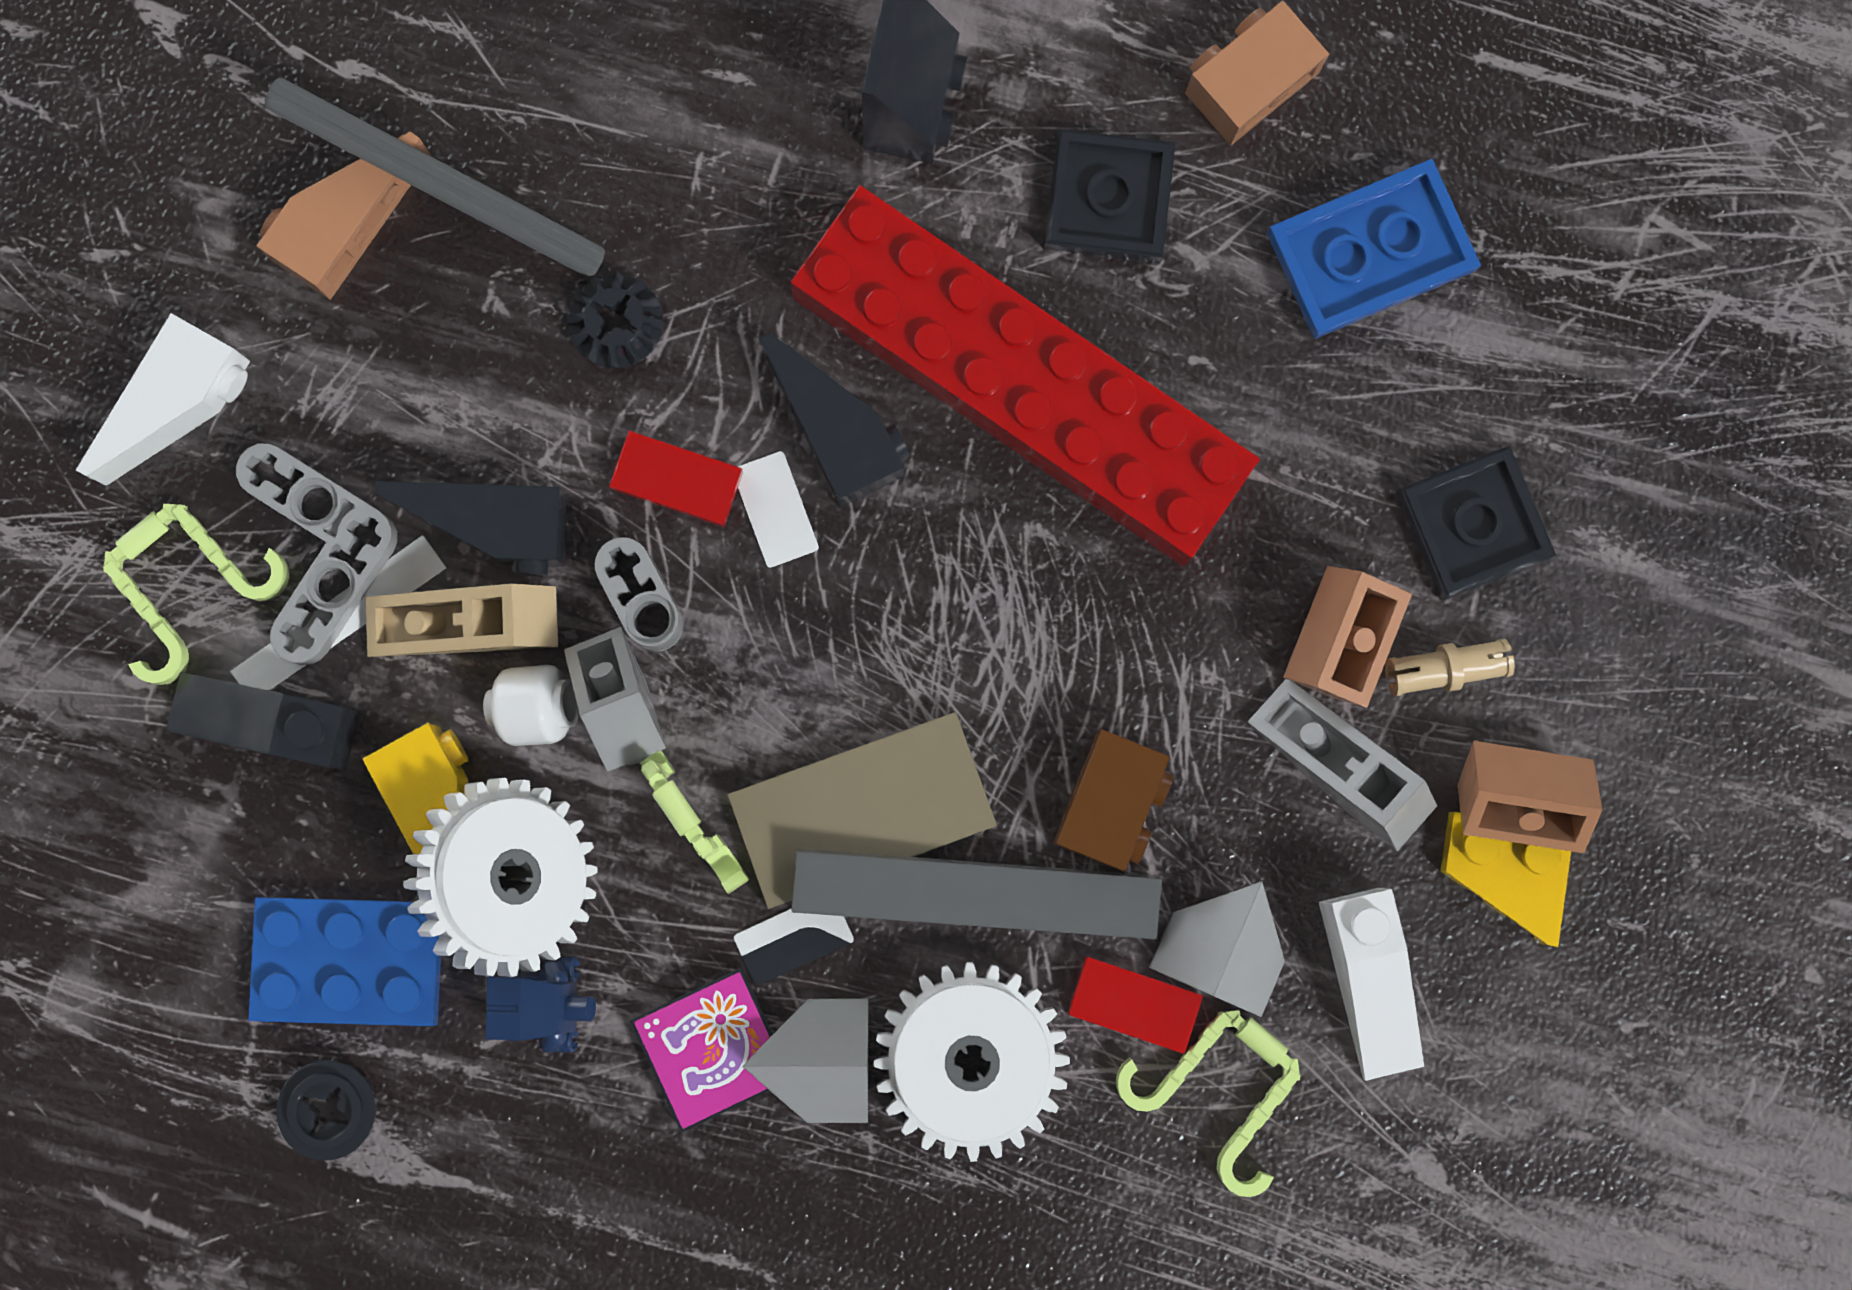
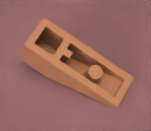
(333, 222)

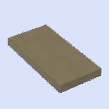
(873, 799)

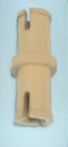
(1449, 667)

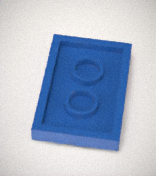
(1373, 248)
(342, 963)

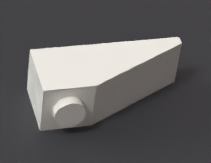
(171, 393)
(1374, 980)

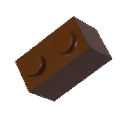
(1113, 801)

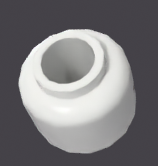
(531, 705)

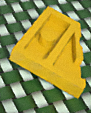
(1510, 878)

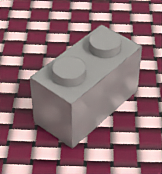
(614, 700)

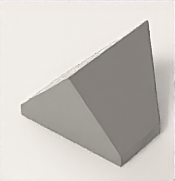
(1224, 948)
(819, 1061)

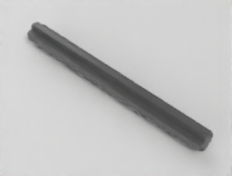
(433, 177)

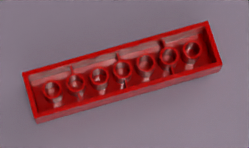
(1022, 376)

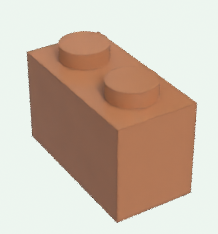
(1255, 71)
(1347, 635)
(1529, 797)

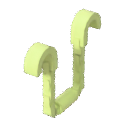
(145, 534)
(686, 822)
(1261, 1043)

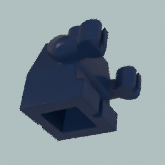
(538, 1006)

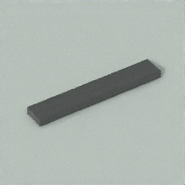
(976, 893)

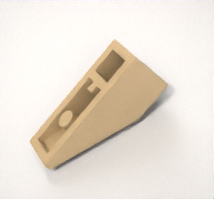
(462, 620)

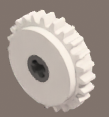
(461, 879)
(1009, 1036)

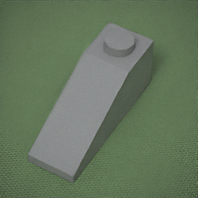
(1345, 764)

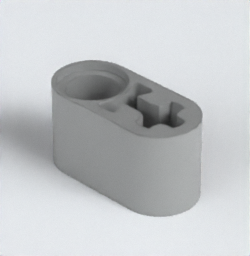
(619, 590)

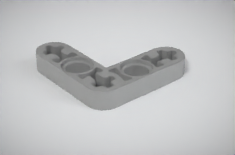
(336, 530)

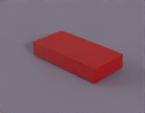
(676, 478)
(1135, 1004)

